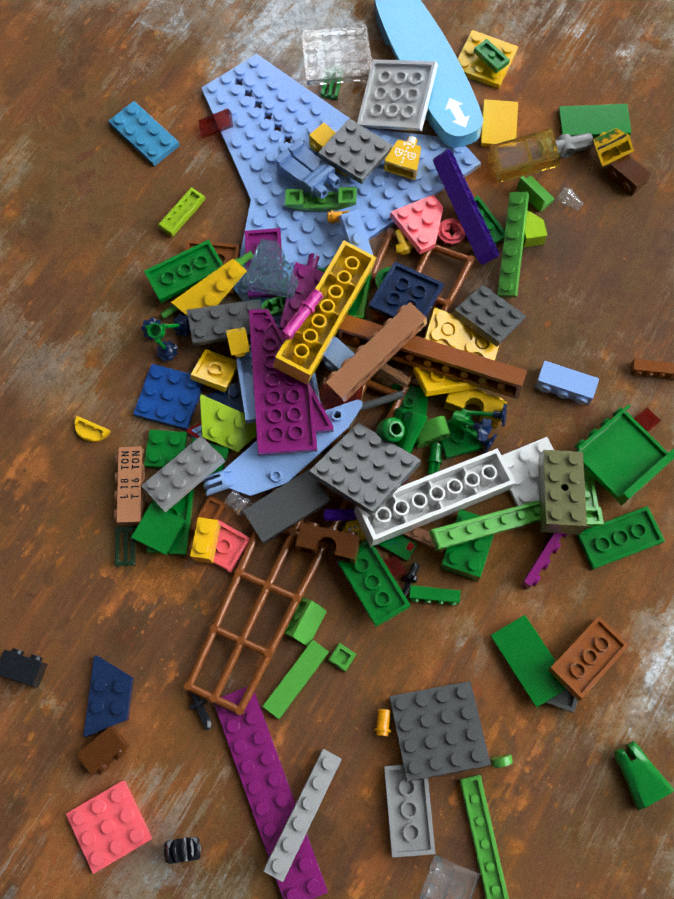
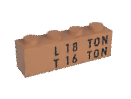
(129, 493)

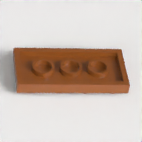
(588, 658)

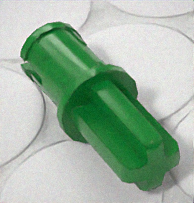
(434, 458)

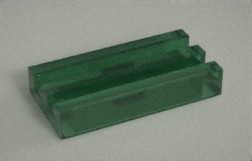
(125, 562)

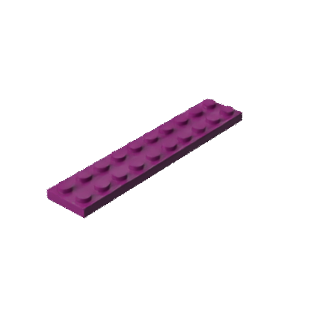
(268, 792)

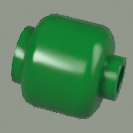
(391, 429)

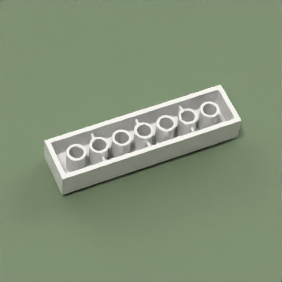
(437, 496)

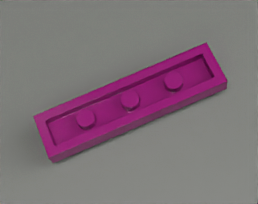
(542, 561)

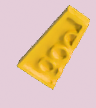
(212, 288)

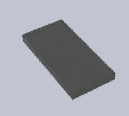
(286, 506)

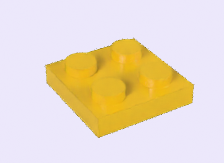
(214, 370)

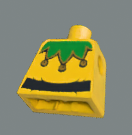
(612, 146)

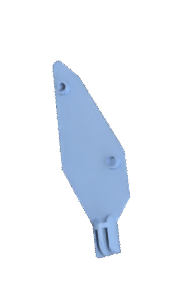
(256, 474)

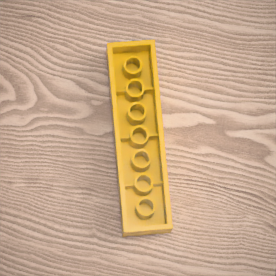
(339, 289)

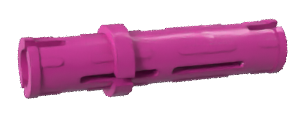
(306, 308)

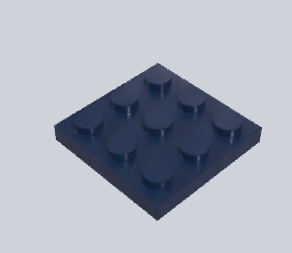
(405, 286)

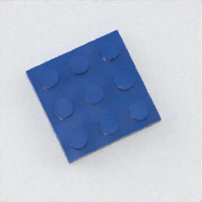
(168, 397)

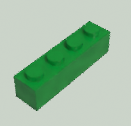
(433, 594)

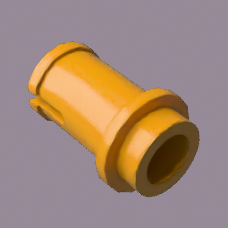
(333, 216)
(383, 722)

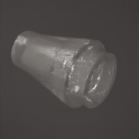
(570, 199)

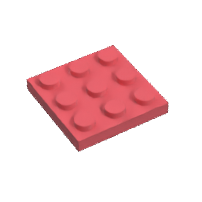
(109, 826)

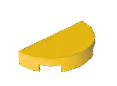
(90, 431)

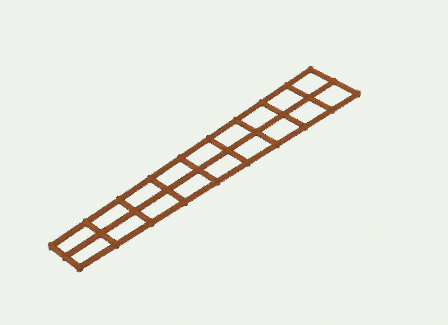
(268, 586)

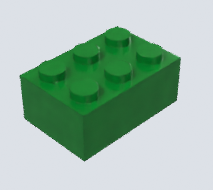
(469, 557)

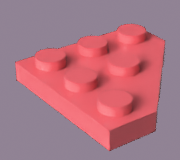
(420, 222)

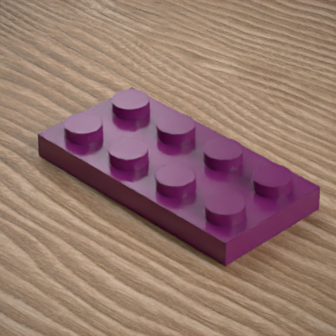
(252, 240)

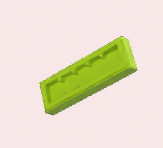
(181, 212)

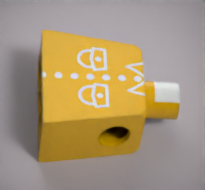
(404, 158)

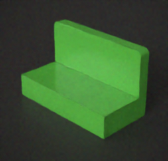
(537, 194)
(305, 621)

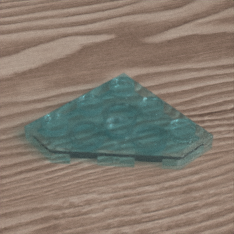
(270, 271)

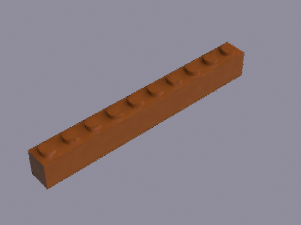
(442, 359)

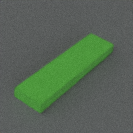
(296, 679)

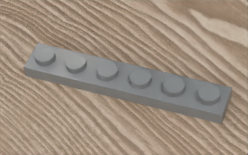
(302, 815)

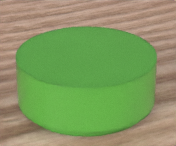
(501, 760)

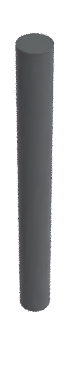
(379, 401)

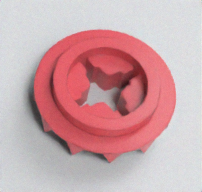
(456, 226)

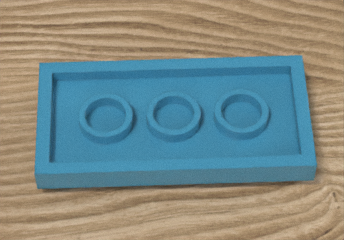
(144, 133)

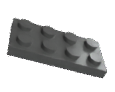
(210, 323)

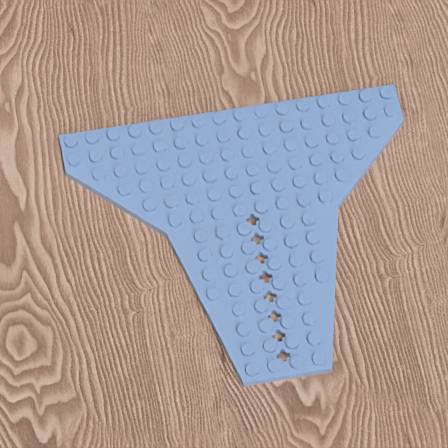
(298, 113)

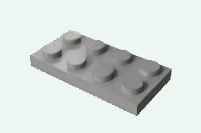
(183, 473)
(408, 814)

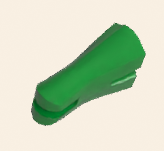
(413, 426)
(642, 777)

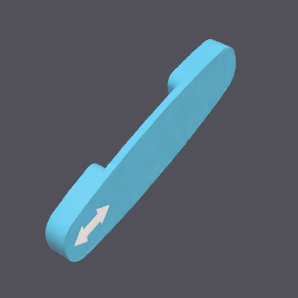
(417, 37)

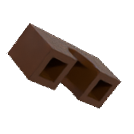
(313, 536)

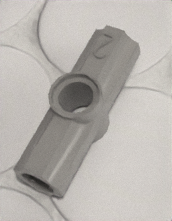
(568, 144)

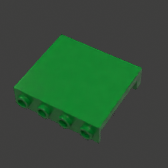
(622, 455)

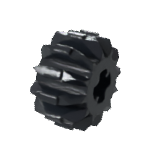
(182, 850)

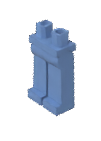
(307, 170)

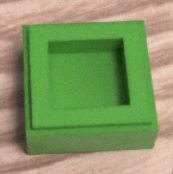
(342, 657)

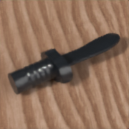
(410, 578)
(199, 705)

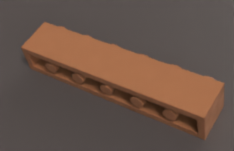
(376, 352)

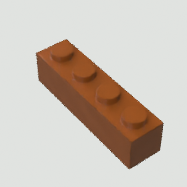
(652, 368)

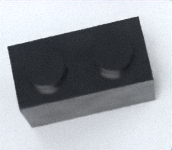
(22, 668)

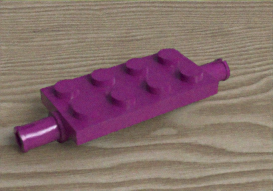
(308, 279)

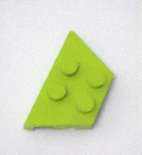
(225, 425)

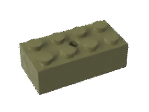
(562, 492)

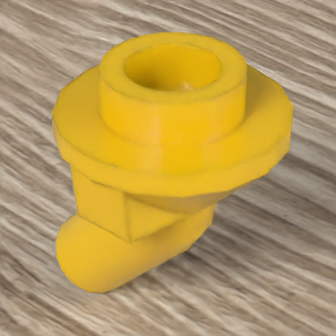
(403, 246)

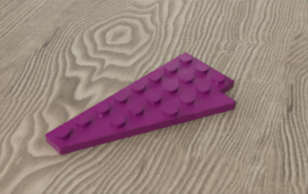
(284, 407)

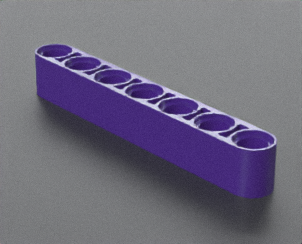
(465, 207)

